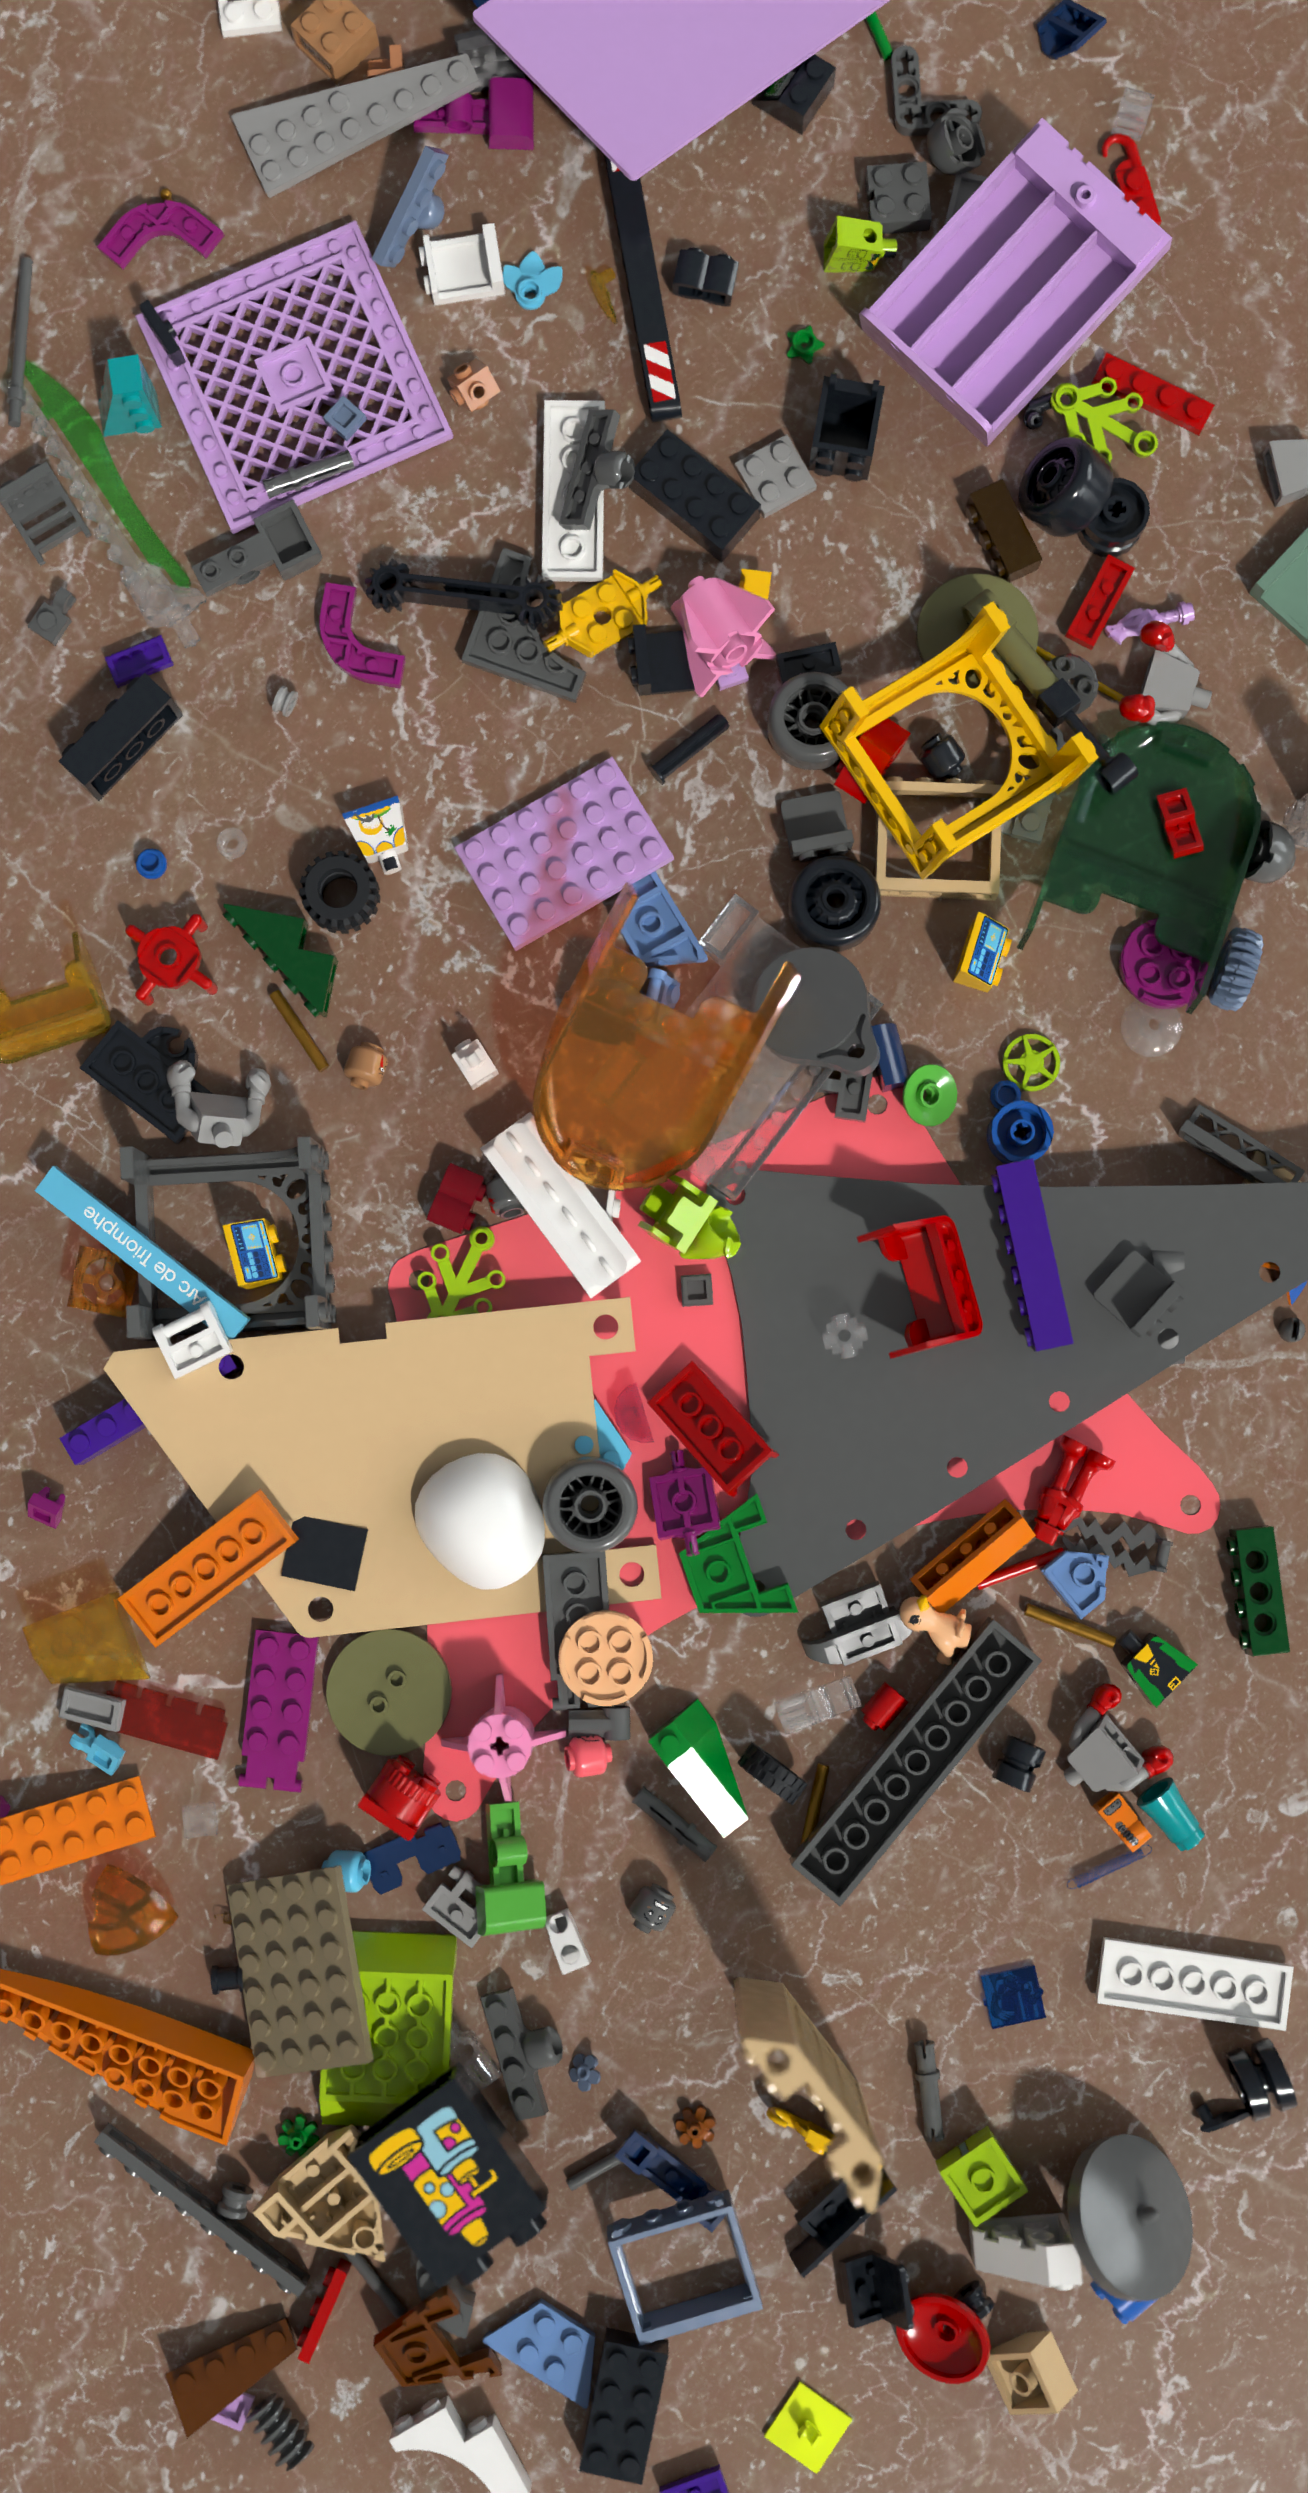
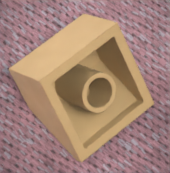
(1032, 2374)

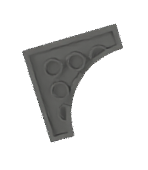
(517, 651)

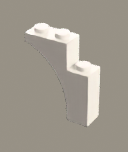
(480, 2448)

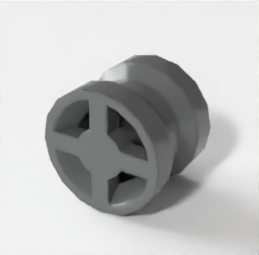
(234, 2200)

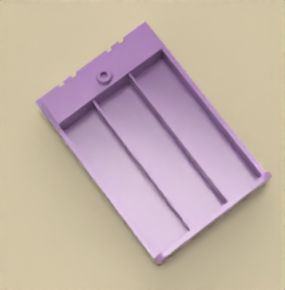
(1015, 282)

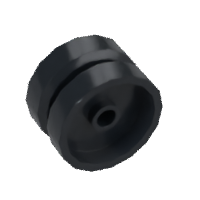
(1120, 521)
(1261, 2079)

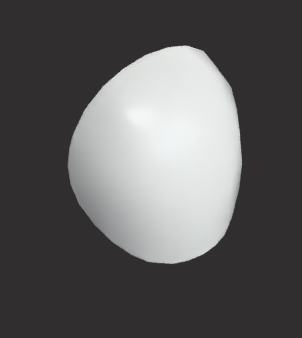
(482, 1520)

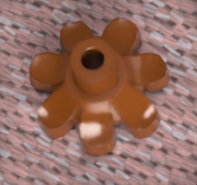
(695, 2121)

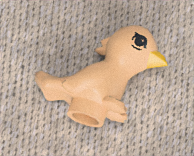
(944, 1629)

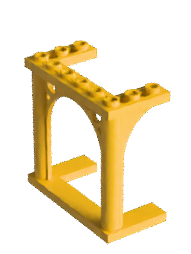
(972, 651)

